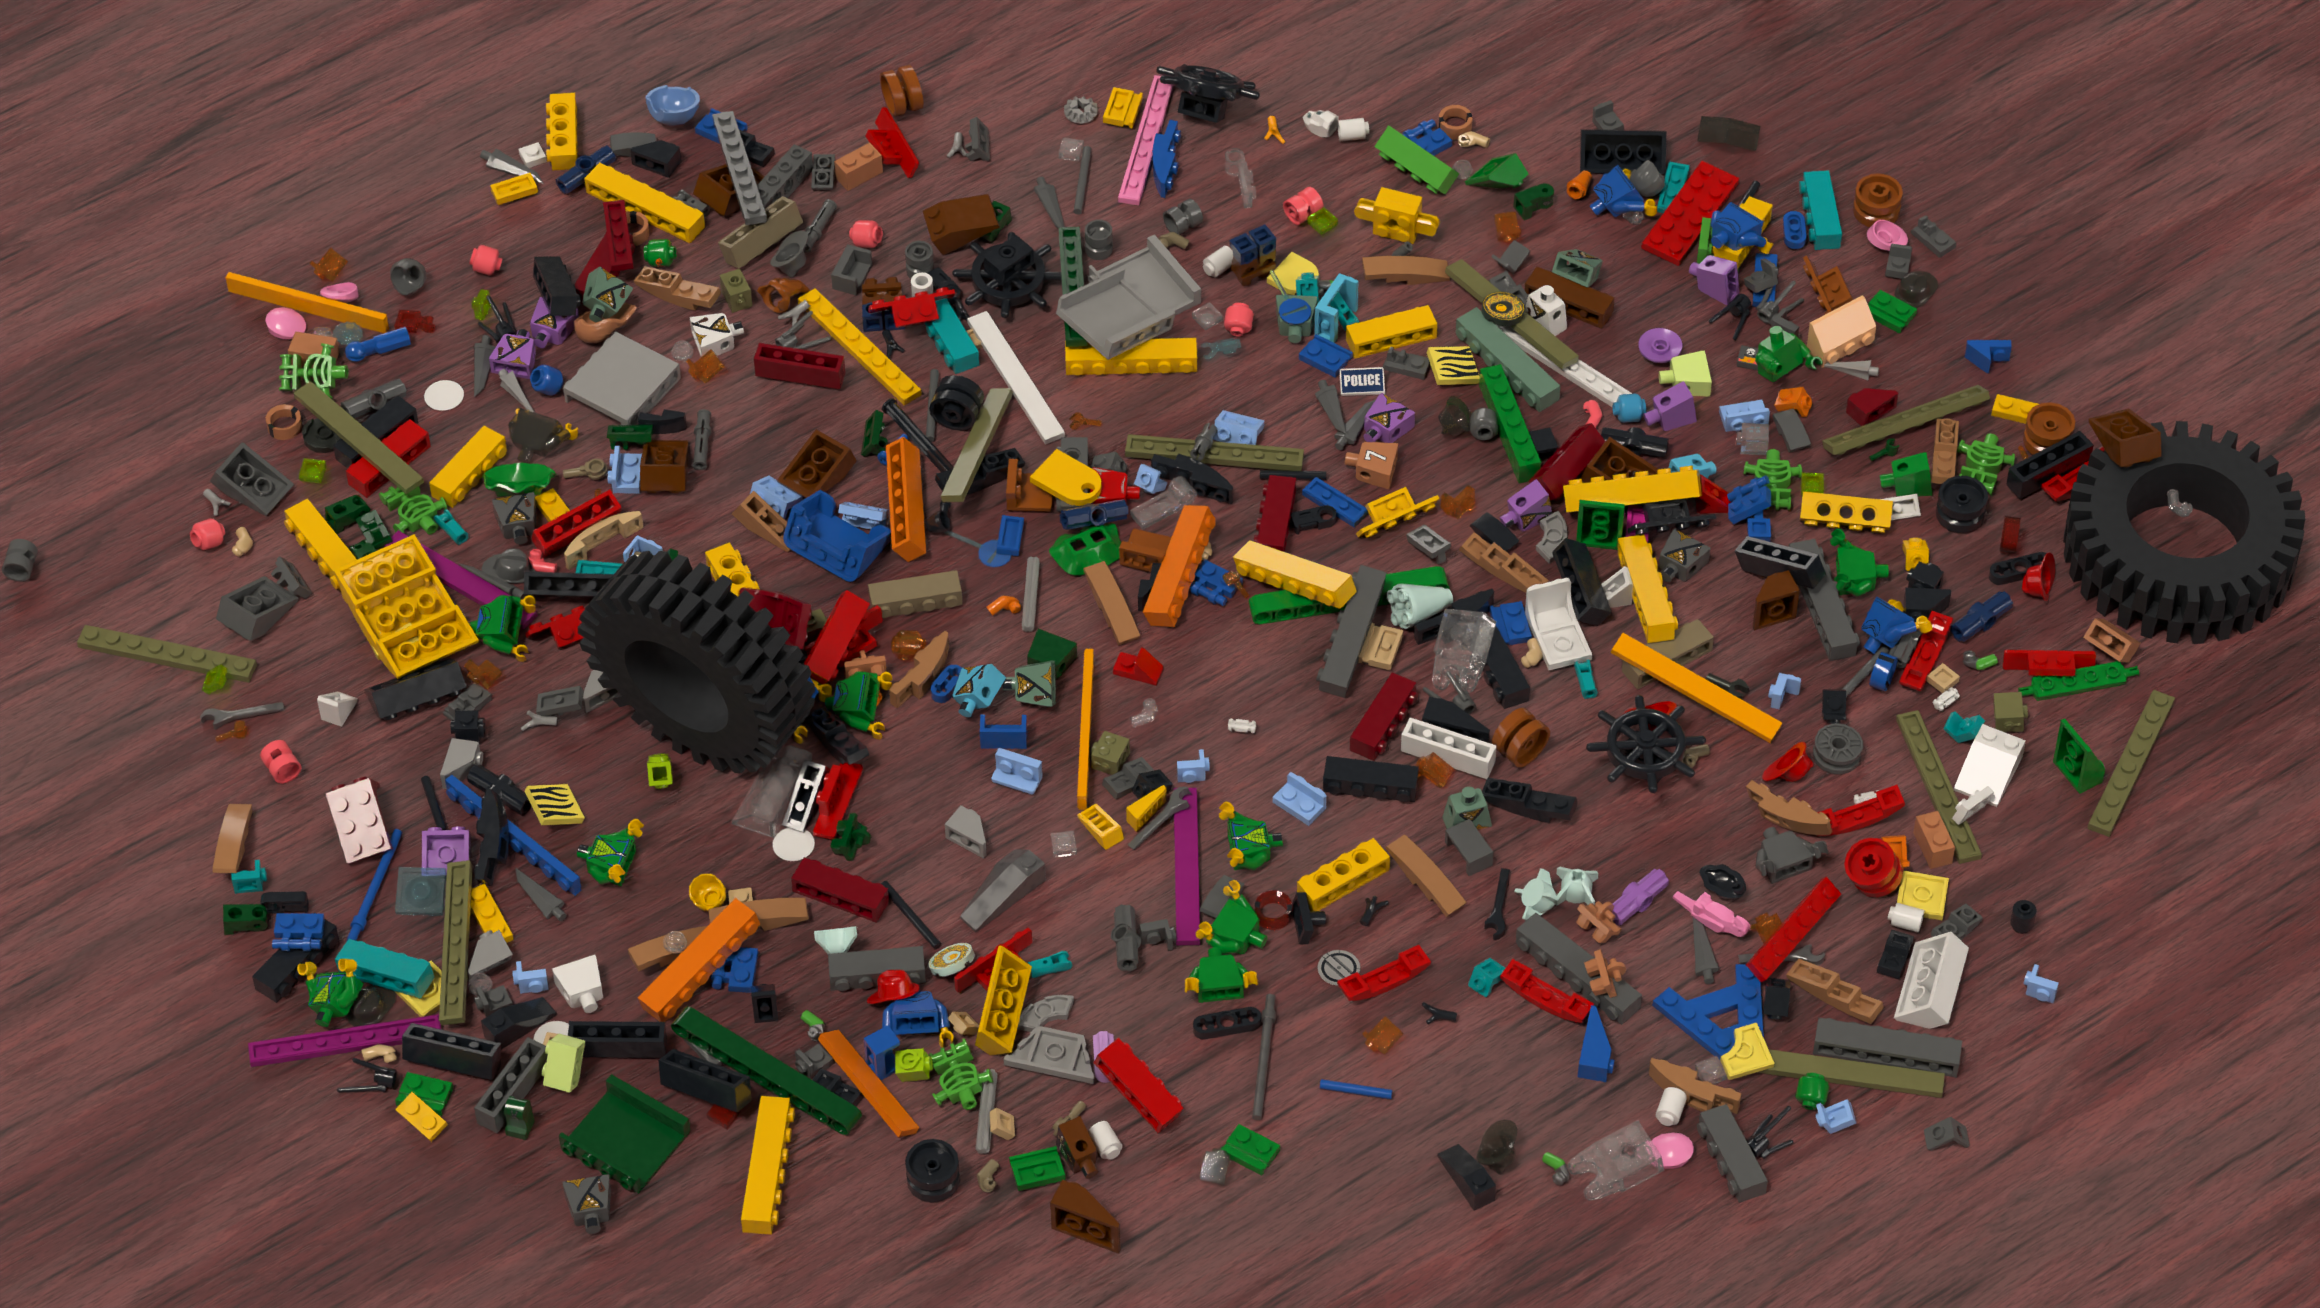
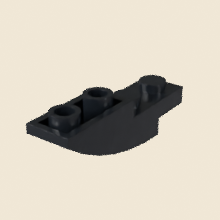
(991, 470)
(1200, 476)
(1428, 629)
(835, 737)
(1524, 801)
(495, 831)

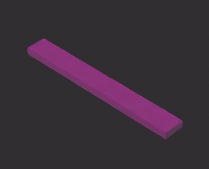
(465, 581)
(1187, 872)
(333, 1041)

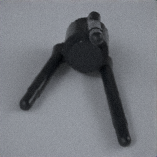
(1737, 307)
(502, 327)
(383, 1076)
(1758, 1141)

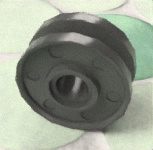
(1837, 748)

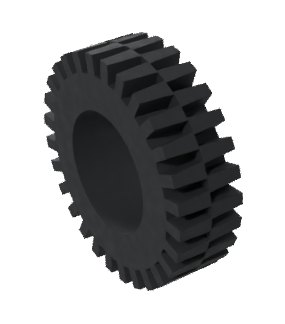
(2175, 589)
(696, 661)

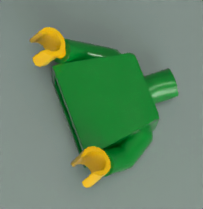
(1235, 925)
(1219, 978)

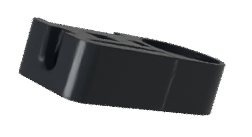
(942, 280)
(1311, 518)
(285, 901)

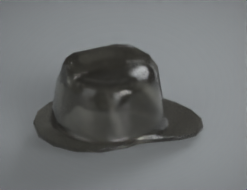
(1916, 288)
(1455, 417)
(371, 1005)
(1498, 1146)

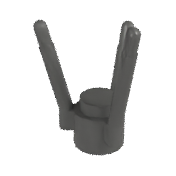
(1768, 309)
(788, 338)
(1462, 699)

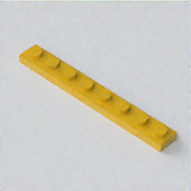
(861, 347)

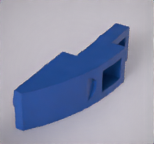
(1165, 158)

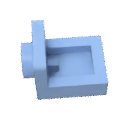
(1149, 479)
(1784, 683)
(1193, 770)
(530, 981)
(2039, 987)
(1835, 1116)

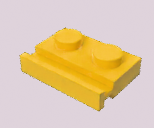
(1122, 107)

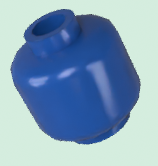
(546, 380)

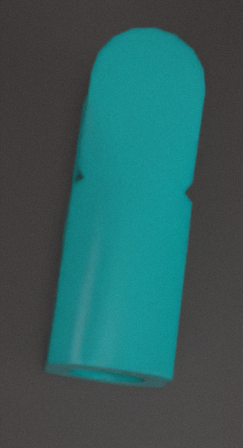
(1340, 304)
(451, 527)
(1586, 679)
(1046, 965)

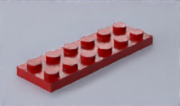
(1682, 220)

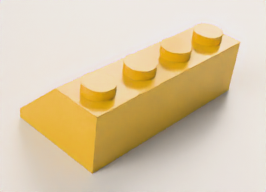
(1003, 1003)

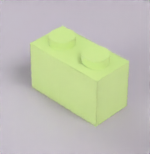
(563, 1062)

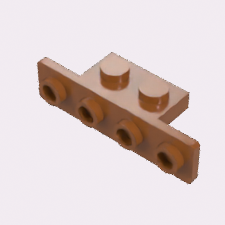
(1830, 286)

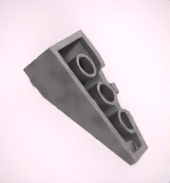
(1004, 886)

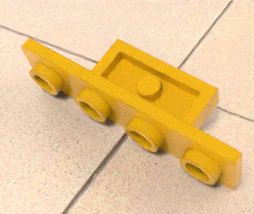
(1392, 508)

